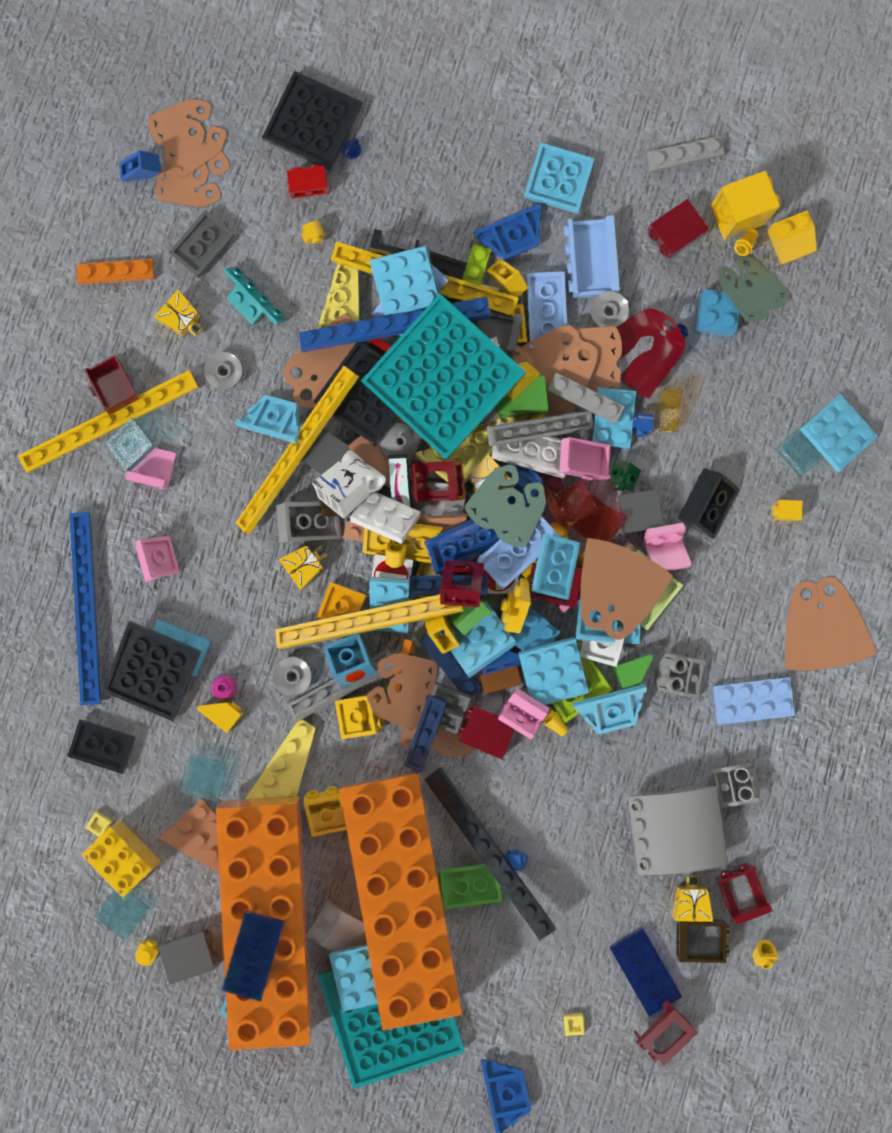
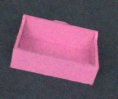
(585, 459)

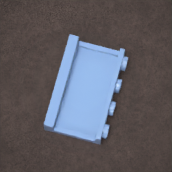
(591, 257)

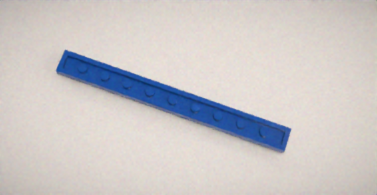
(381, 326)
(85, 608)

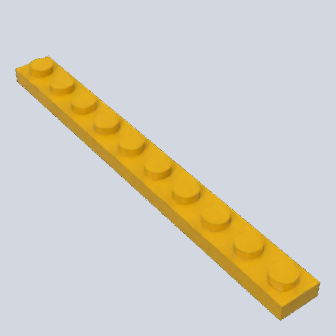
(453, 289)
(107, 423)
(295, 452)
(363, 621)

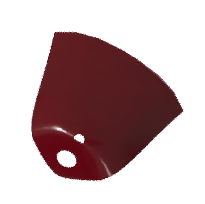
(652, 366)

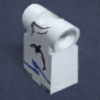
(348, 483)

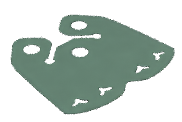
(759, 296)
(501, 515)

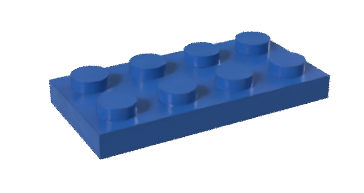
(460, 544)

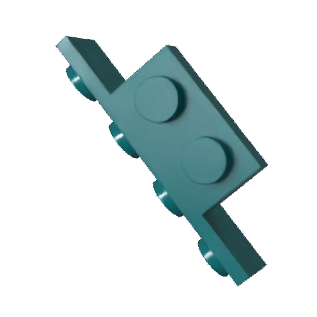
(249, 300)

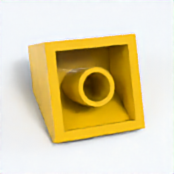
(793, 237)

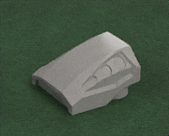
(680, 675)
(737, 784)

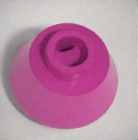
(224, 681)

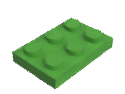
(468, 886)

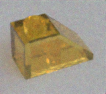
(669, 410)

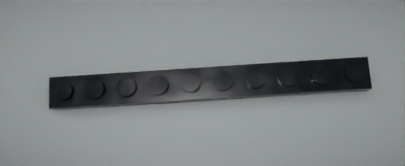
(490, 854)

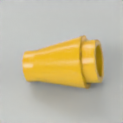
(745, 244)
(555, 722)

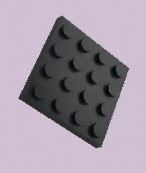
(312, 120)
(361, 407)
(151, 671)

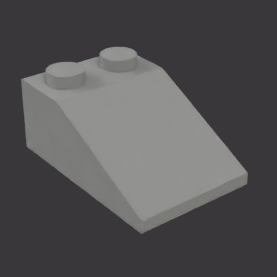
(438, 508)
(304, 523)
(337, 928)

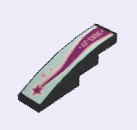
(400, 479)

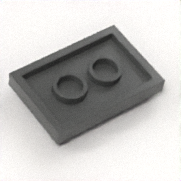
(202, 243)

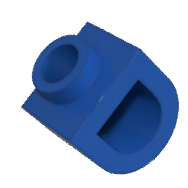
(643, 424)
(517, 859)

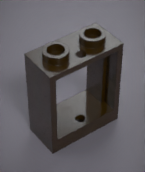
(682, 937)

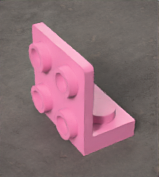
(154, 469)
(666, 546)

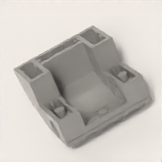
(677, 830)

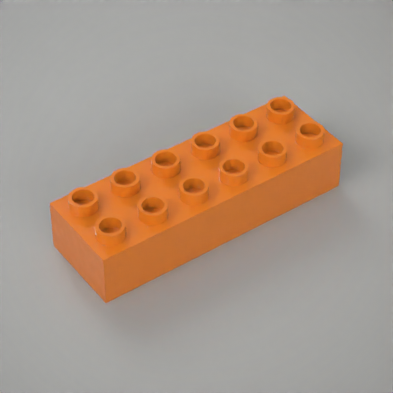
(265, 874)
(401, 901)

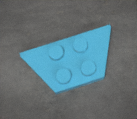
(273, 418)
(612, 709)

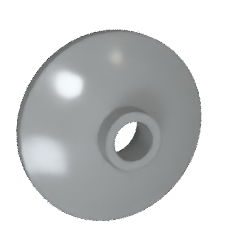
(616, 302)
(216, 364)
(389, 440)
(282, 679)

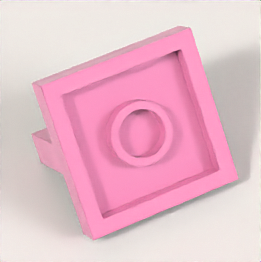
(156, 557)
(523, 713)

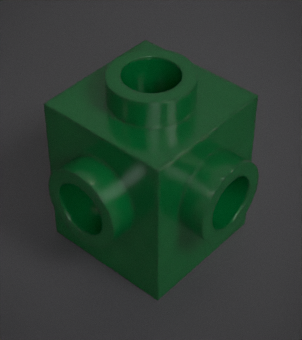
(624, 475)

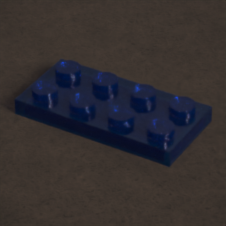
(253, 955)
(645, 971)

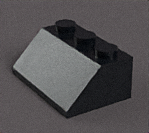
(708, 503)

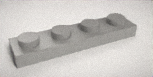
(685, 154)
(586, 398)

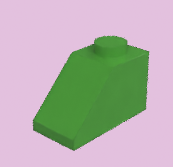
(632, 671)

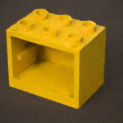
(745, 205)
(121, 858)

